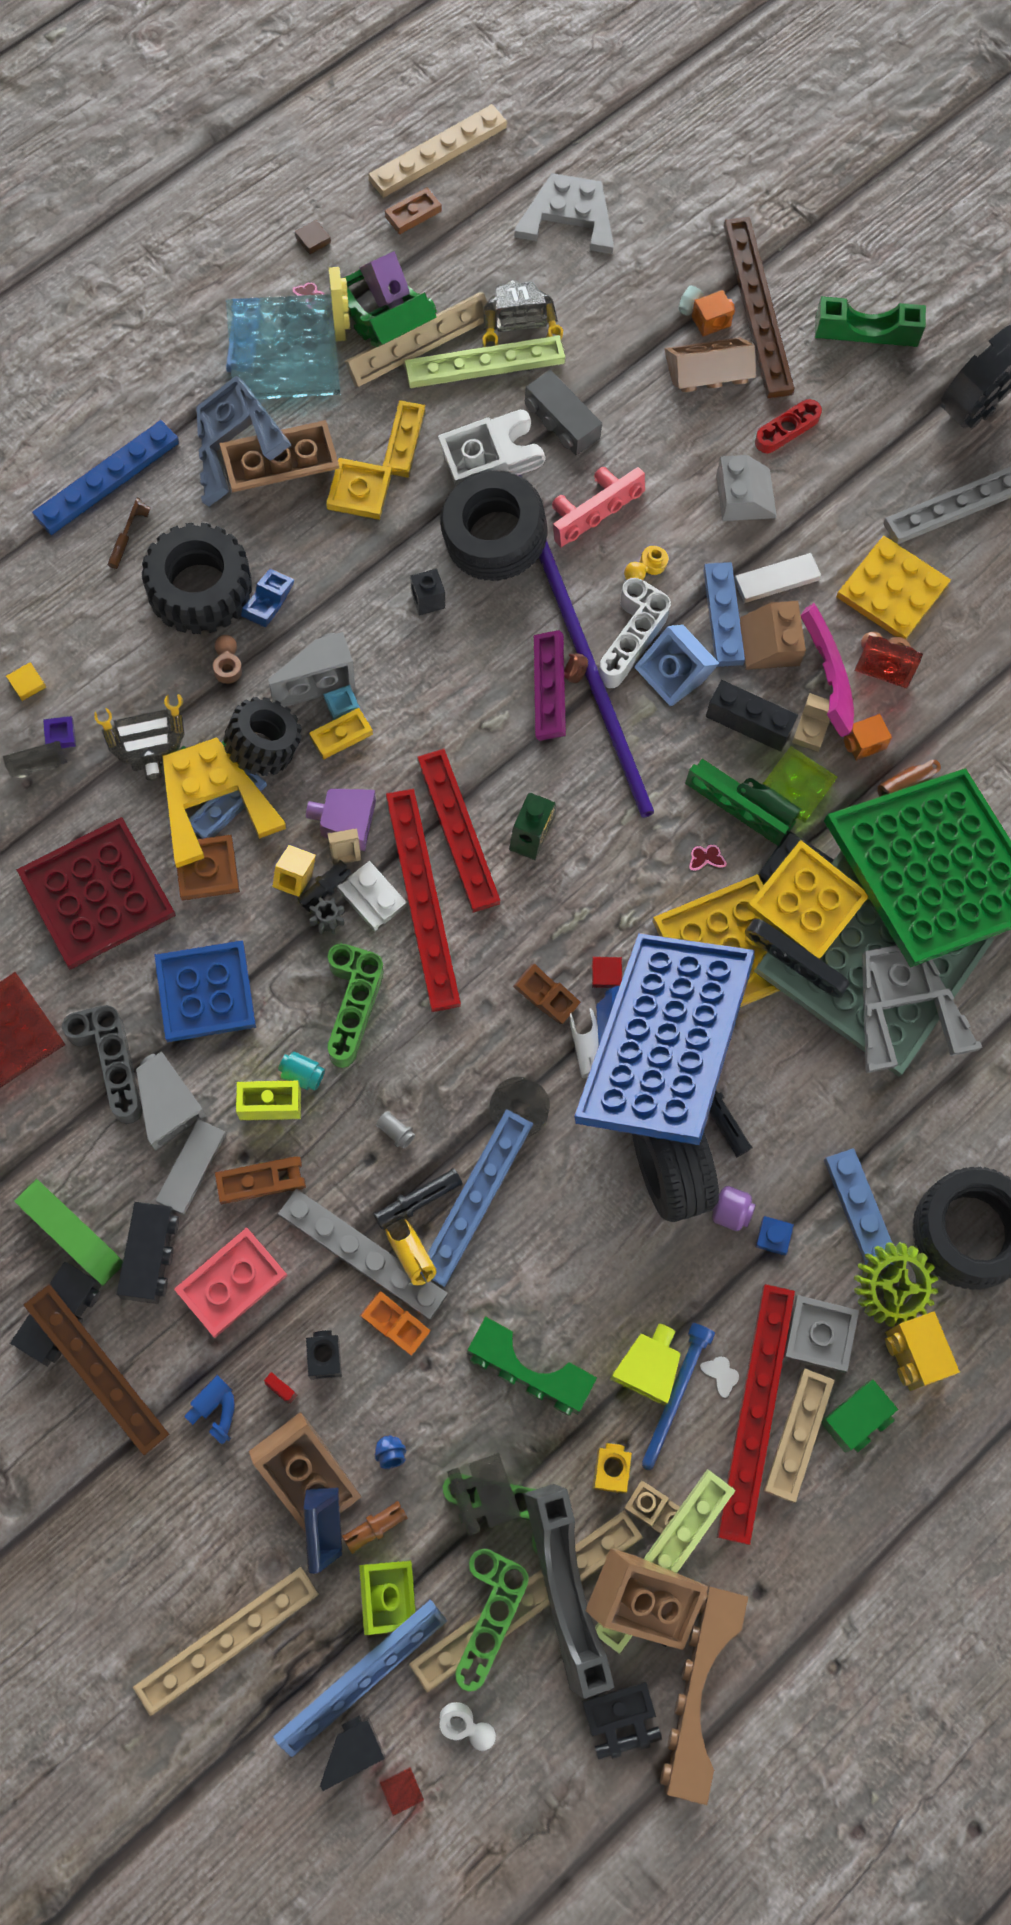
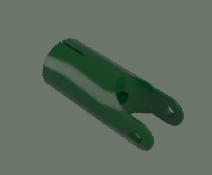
(770, 801)

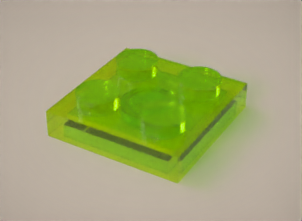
(800, 781)

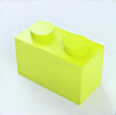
(268, 1100)

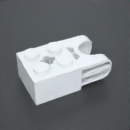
(490, 447)

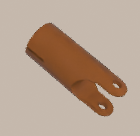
(909, 777)

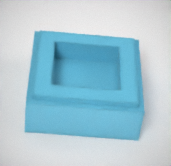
(341, 701)

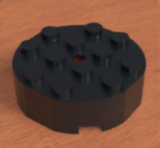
(981, 383)

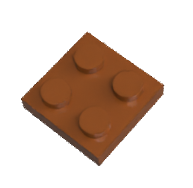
(213, 874)

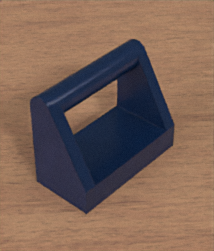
(322, 1528)

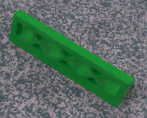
(723, 792)

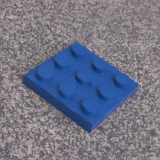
(205, 991)

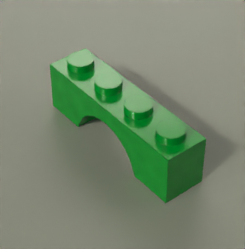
(899, 326)
(565, 1387)

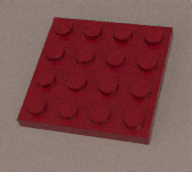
(96, 893)

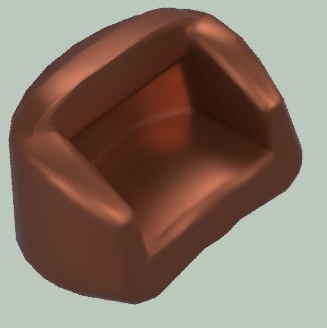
(575, 668)

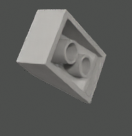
(314, 671)

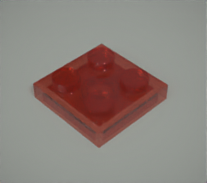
(888, 661)

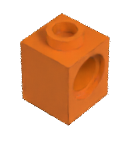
(713, 313)
(868, 737)

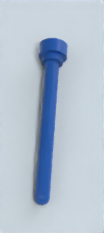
(698, 1340)

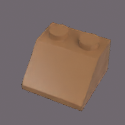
(773, 636)

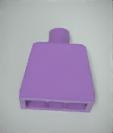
(384, 273)
(345, 811)

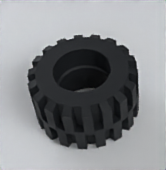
(257, 753)

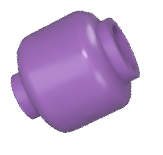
(733, 1209)

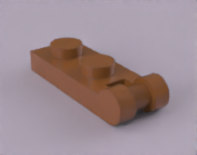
(259, 1180)

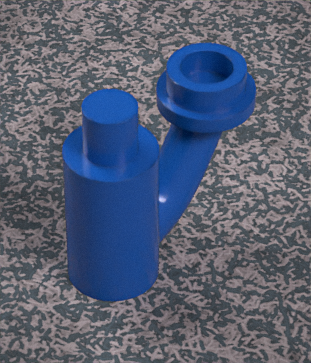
(205, 1403)

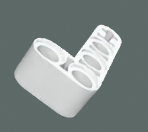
(630, 637)

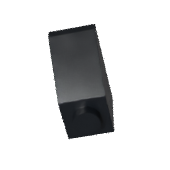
(352, 1752)

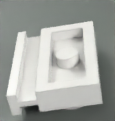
(372, 896)

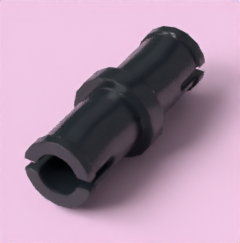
(324, 885)

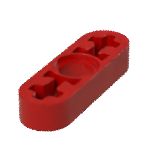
(784, 436)

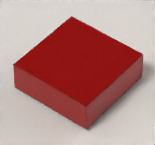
(606, 972)
(280, 1388)

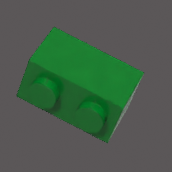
(859, 1416)

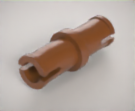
(374, 1527)

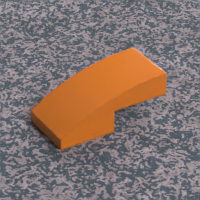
(395, 1323)

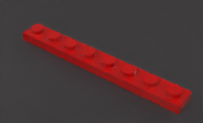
(423, 901)
(756, 1414)

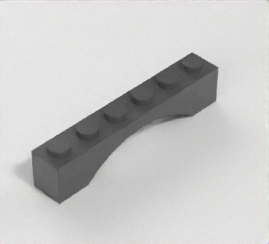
(578, 1640)

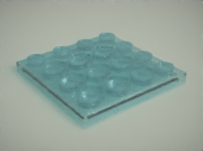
(284, 345)

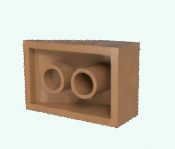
(299, 1461)
(645, 1600)

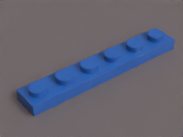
(105, 477)

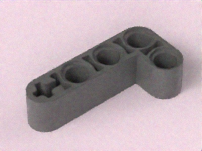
(110, 1065)

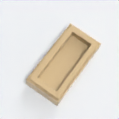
(344, 846)

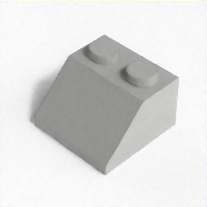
(745, 489)

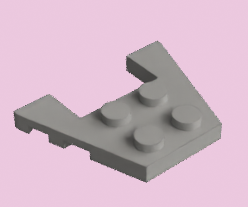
(569, 202)

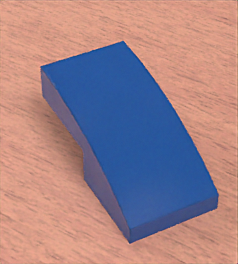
(268, 598)

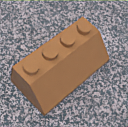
(309, 454)

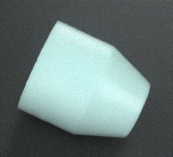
(688, 298)

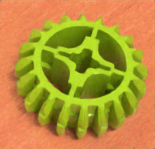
(894, 1309)

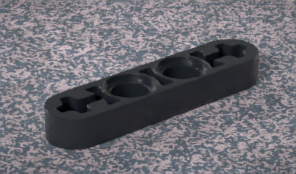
(797, 958)

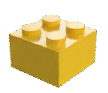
(921, 1351)

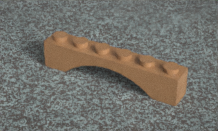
(690, 1769)

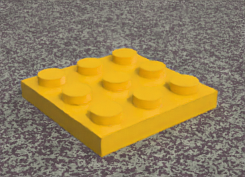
(893, 588)
(808, 900)

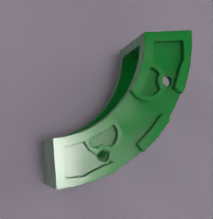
(385, 323)

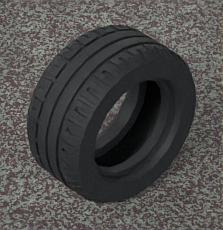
(931, 1229)

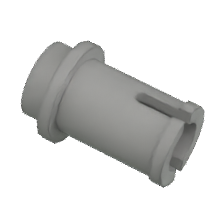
(395, 1129)

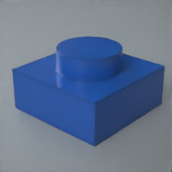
(774, 1235)

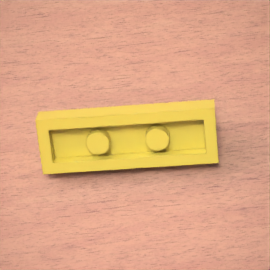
(339, 303)

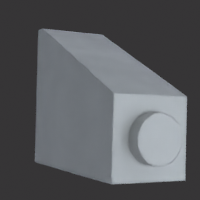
(165, 1101)

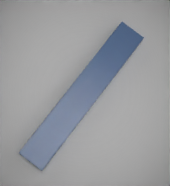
(477, 1194)
(360, 1679)

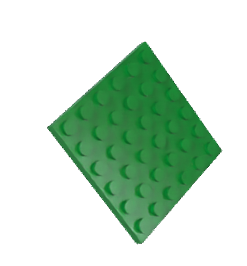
(930, 864)

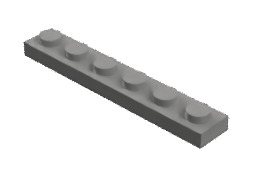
(949, 506)
(360, 1253)

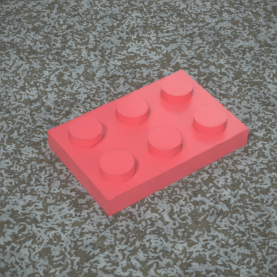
(230, 1282)

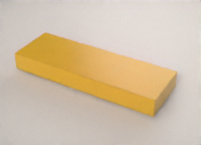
(404, 438)

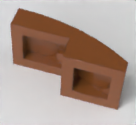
(546, 994)

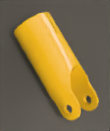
(413, 1257)

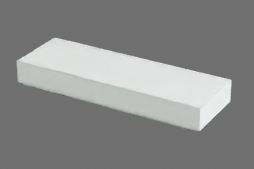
(777, 578)

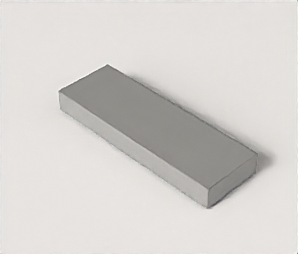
(191, 1167)

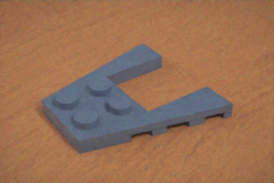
(223, 418)

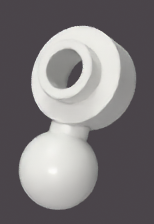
(481, 1735)

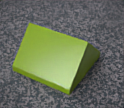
(386, 1595)

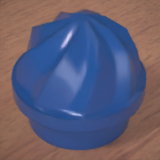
(390, 1452)

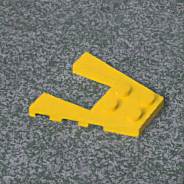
(202, 775)

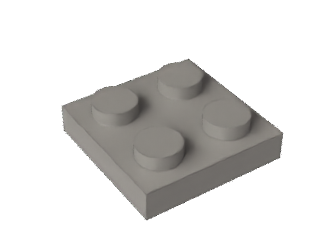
(821, 1334)

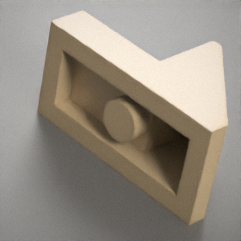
(812, 723)

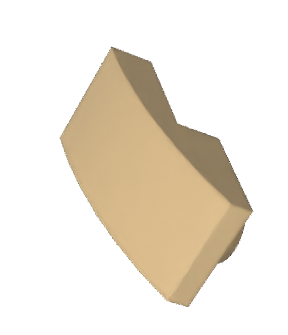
(651, 1507)

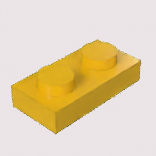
(341, 733)

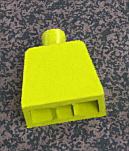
(650, 1366)

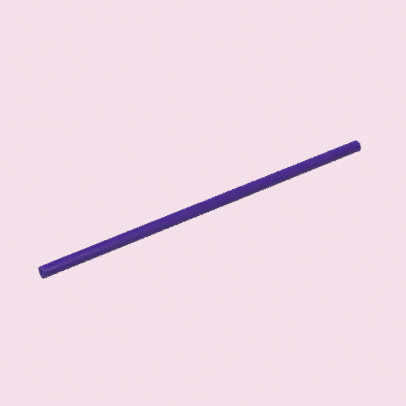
(596, 684)

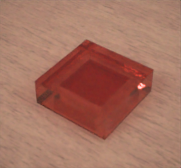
(401, 1791)

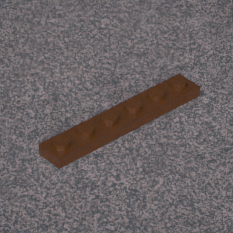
(96, 1369)

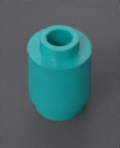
(301, 1069)

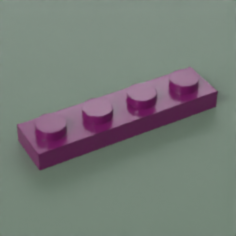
(549, 685)

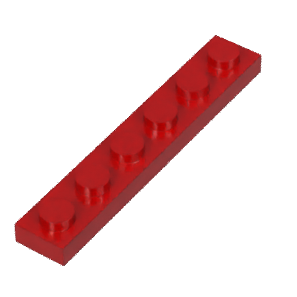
(458, 830)

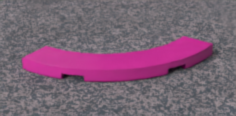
(841, 701)

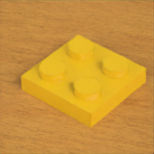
(359, 488)

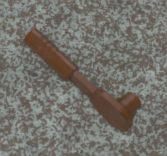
(139, 508)

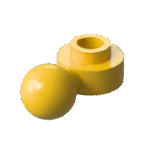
(647, 563)

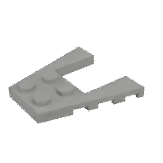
(891, 984)

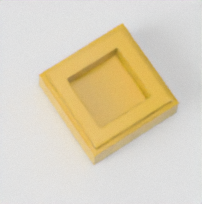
(26, 681)

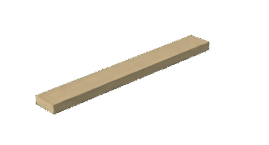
(591, 1552)

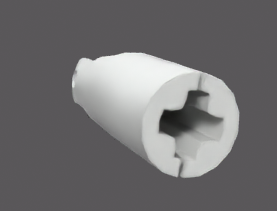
(585, 1045)

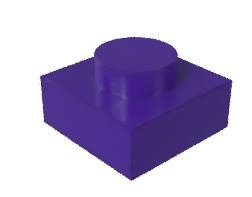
(61, 730)

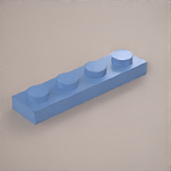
(724, 614)
(858, 1202)

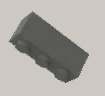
(562, 412)

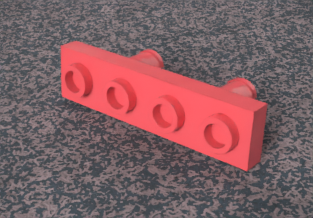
(589, 514)

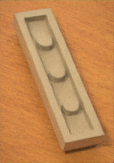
(799, 1435)

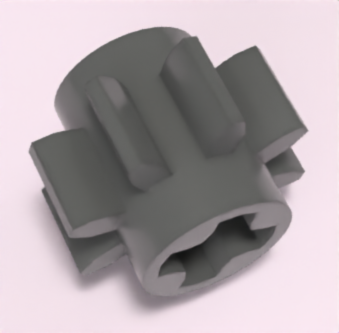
(323, 909)

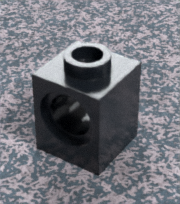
(427, 591)
(327, 1369)

